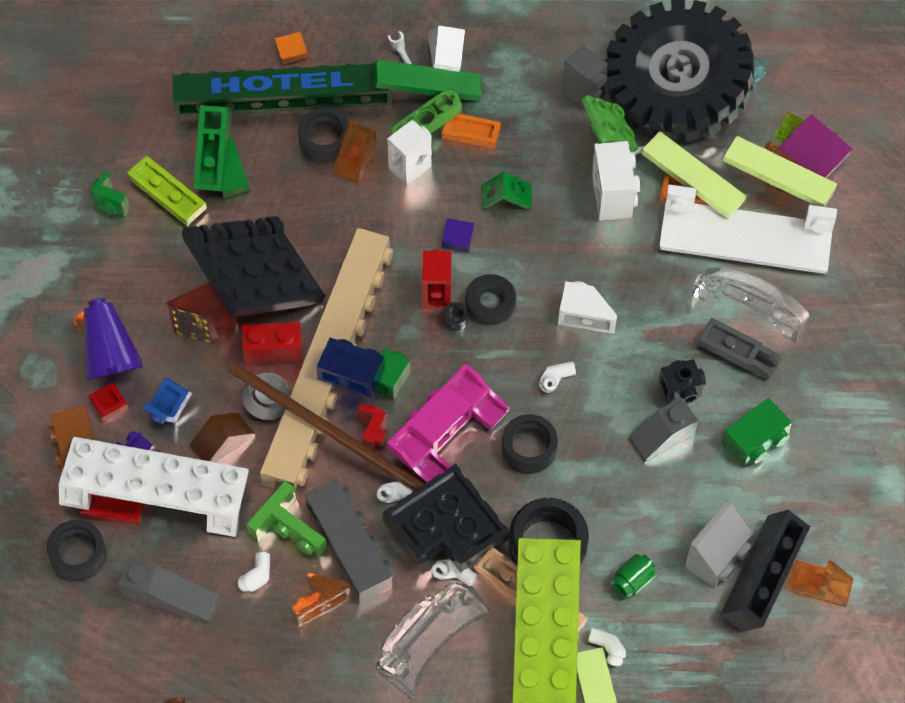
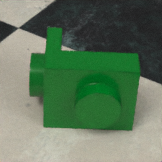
(107, 199)

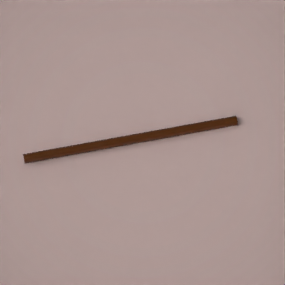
(325, 427)

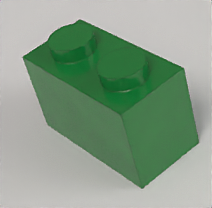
(757, 432)

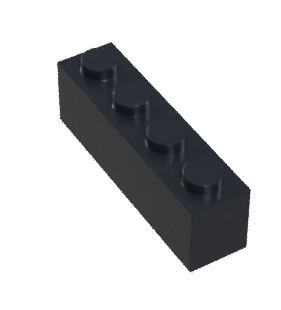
(765, 570)

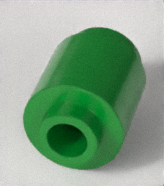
(633, 575)

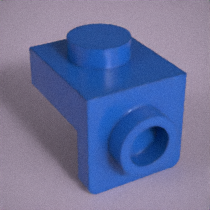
(168, 402)

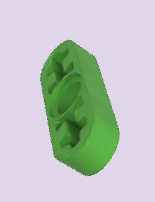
(438, 102)

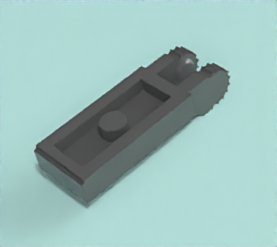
(738, 348)

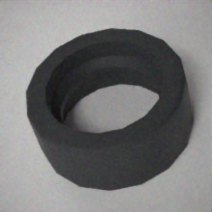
(316, 118)
(533, 423)
(68, 530)

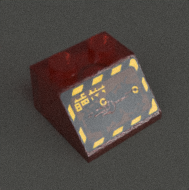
(202, 316)

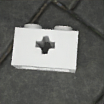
(409, 152)

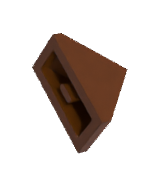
(221, 436)

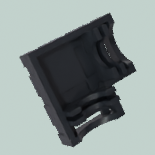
(446, 517)

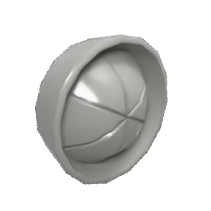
(259, 404)

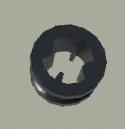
(461, 311)

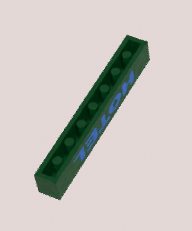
(279, 89)

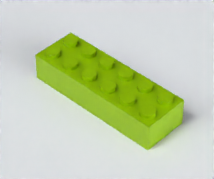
(546, 621)

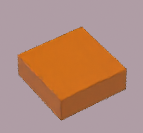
(291, 48)

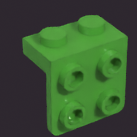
(608, 122)

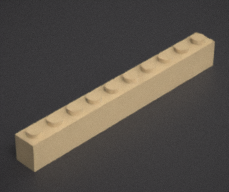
(342, 319)

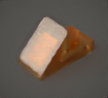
(821, 583)
(327, 596)

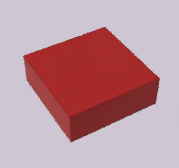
(108, 401)

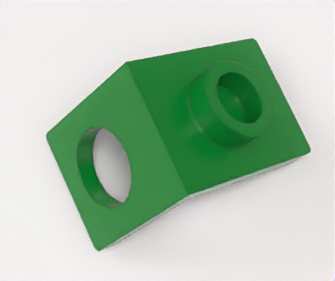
(507, 188)

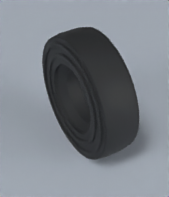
(487, 315)

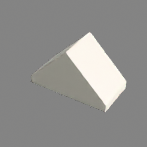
(446, 47)

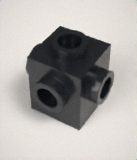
(682, 380)

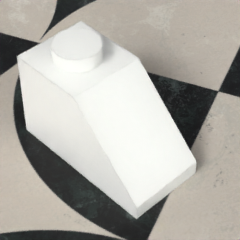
(586, 309)

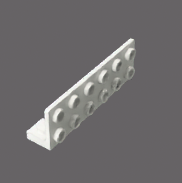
(747, 234)
(153, 480)

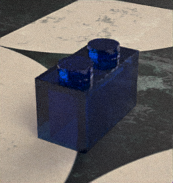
(351, 367)

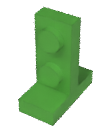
(286, 524)

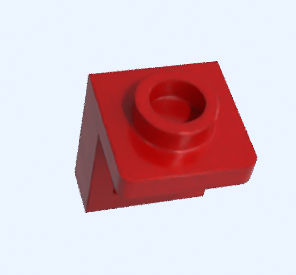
(377, 422)

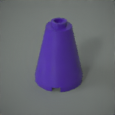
(107, 342)

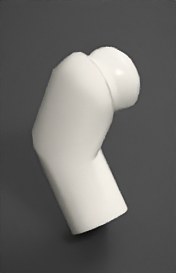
(553, 375)
(392, 492)
(446, 570)
(258, 576)
(611, 643)

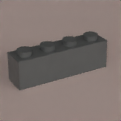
(349, 541)

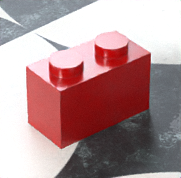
(436, 279)
(272, 344)

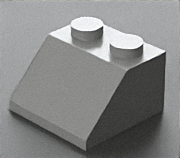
(719, 546)

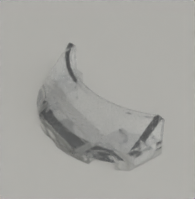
(755, 294)
(425, 631)

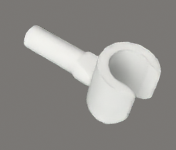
(399, 46)

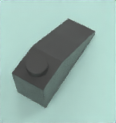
(166, 591)

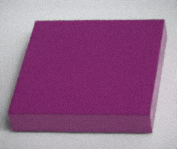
(816, 147)

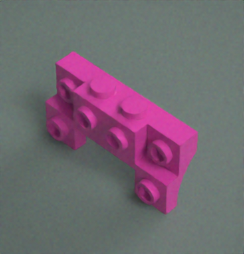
(441, 418)

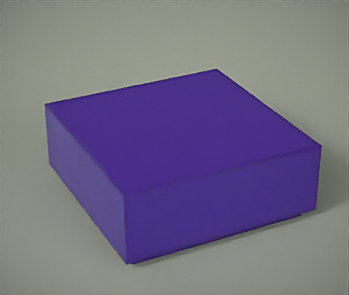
(457, 234)

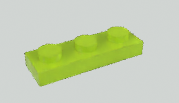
(166, 190)

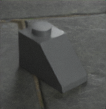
(665, 430)

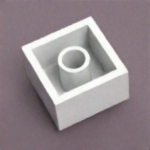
(614, 180)

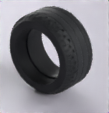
(548, 510)

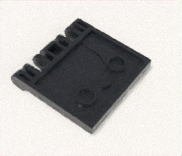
(252, 266)

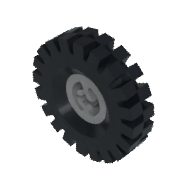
(676, 42)

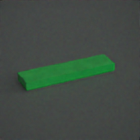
(426, 80)

